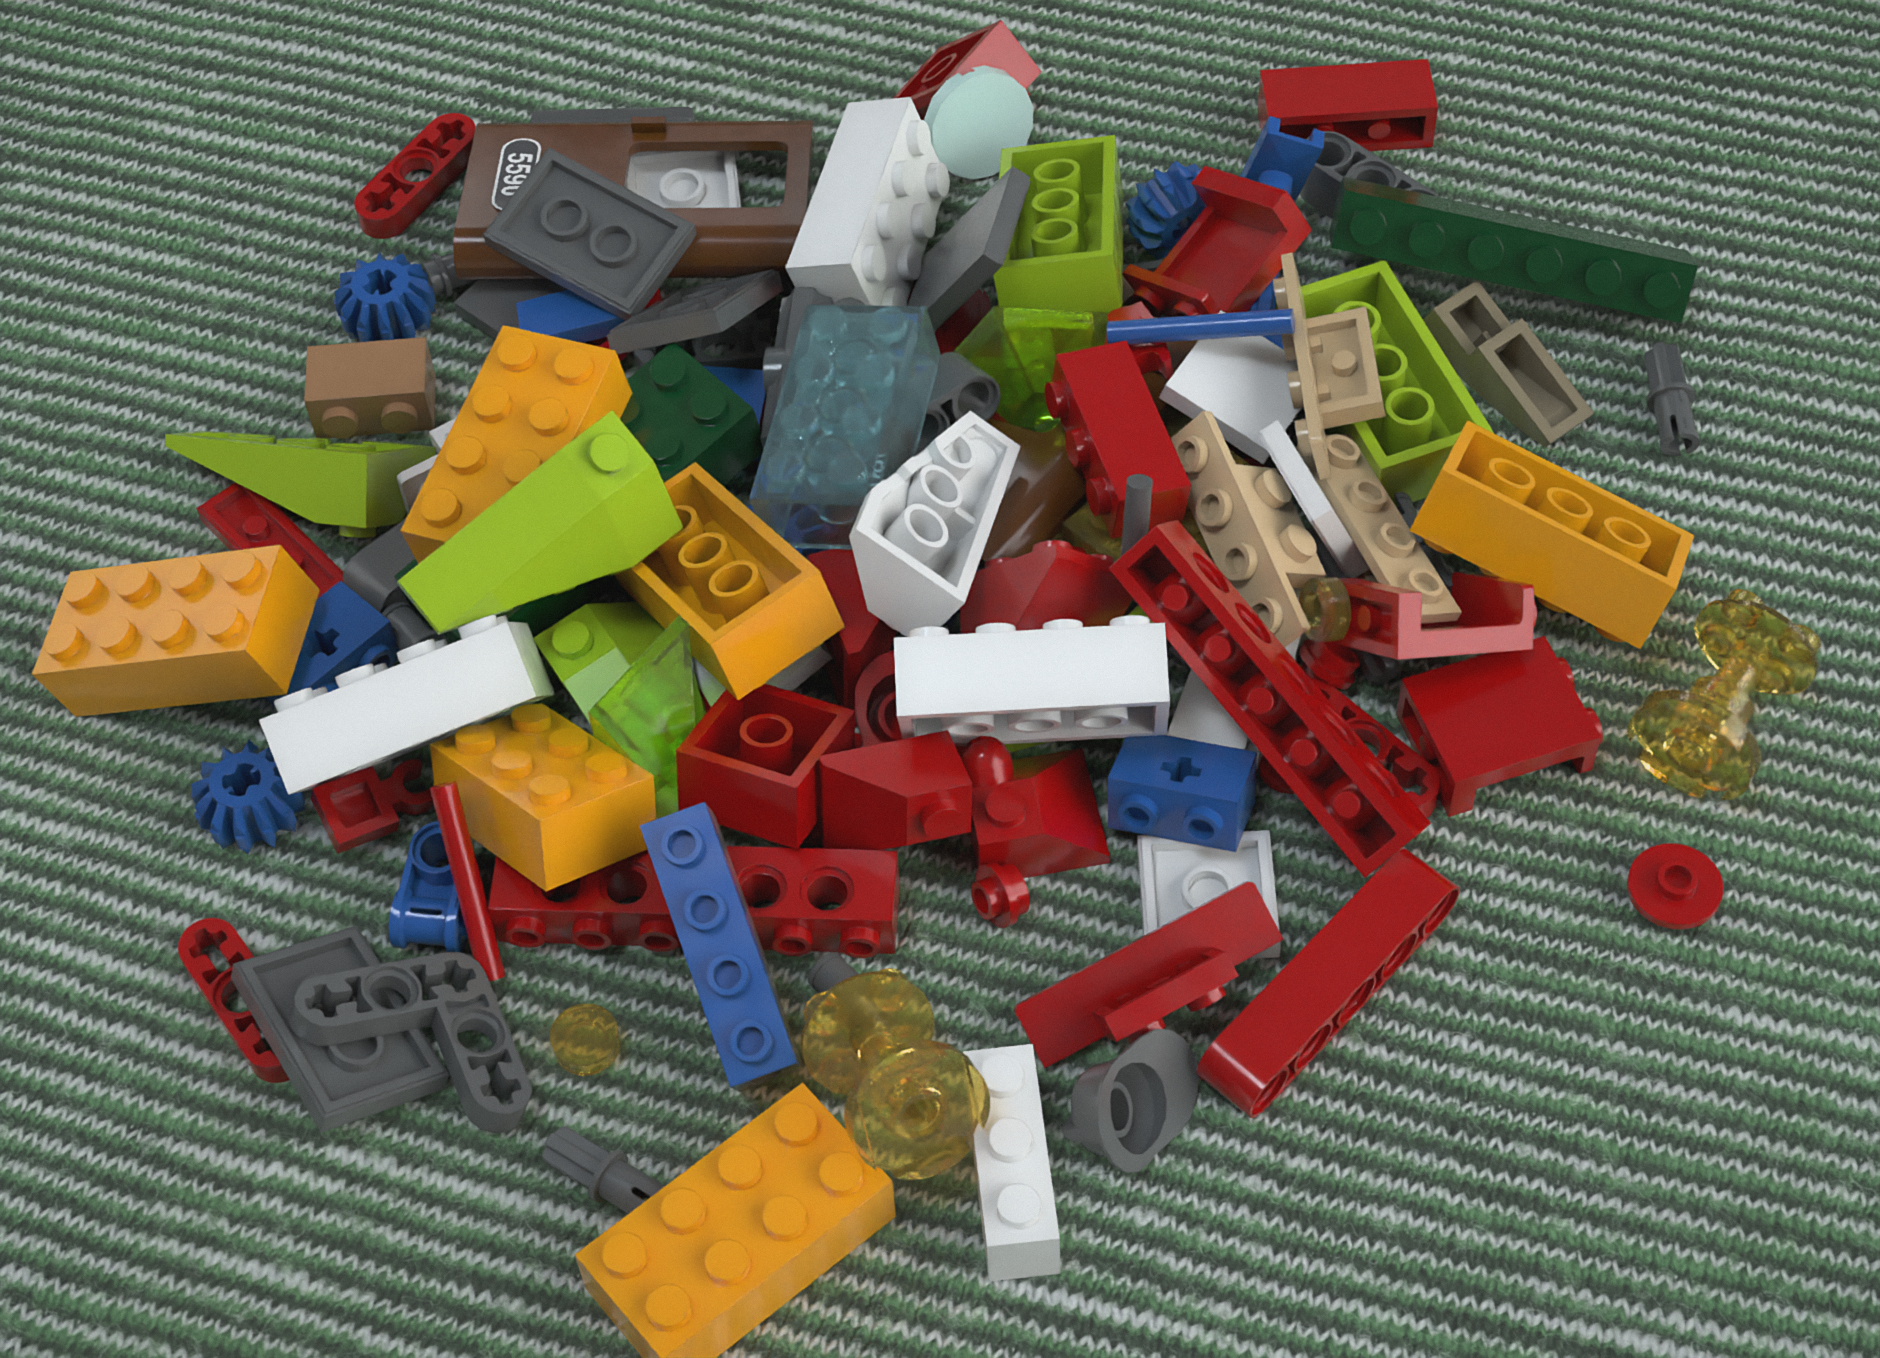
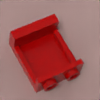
(1226, 251)
(1494, 618)
(1497, 720)

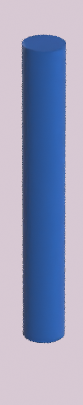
(1202, 327)

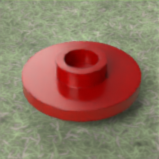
(1675, 886)

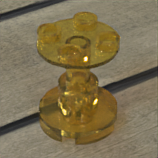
(1701, 735)
(907, 1095)

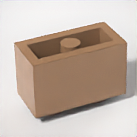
(370, 388)

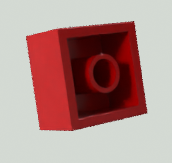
(761, 761)

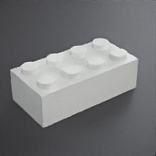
(871, 207)
(1034, 682)
(405, 707)

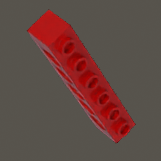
(1269, 696)
(793, 878)

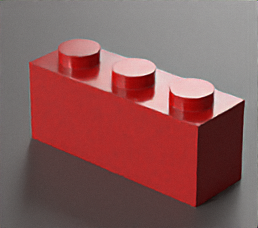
(1370, 103)
(1115, 433)

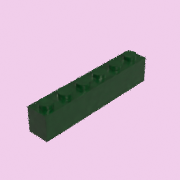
(1512, 249)

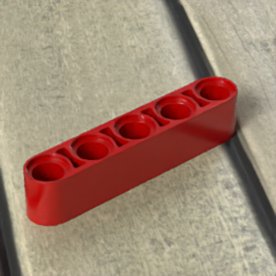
(1327, 983)

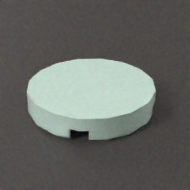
(976, 119)

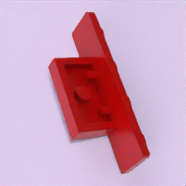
(1150, 977)

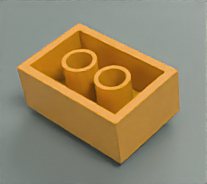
(546, 794)

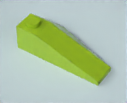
(315, 479)
(568, 522)
(594, 650)

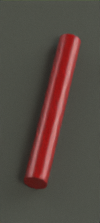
(467, 879)

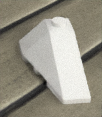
(930, 524)

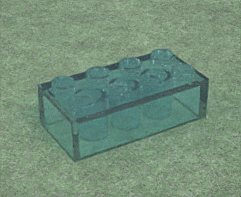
(844, 418)

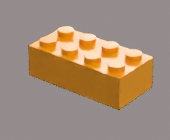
(519, 413)
(1556, 532)
(737, 585)
(177, 632)
(737, 1233)

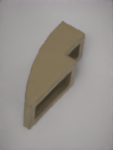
(1506, 365)

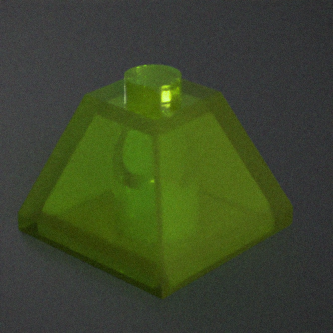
(1020, 353)
(652, 706)

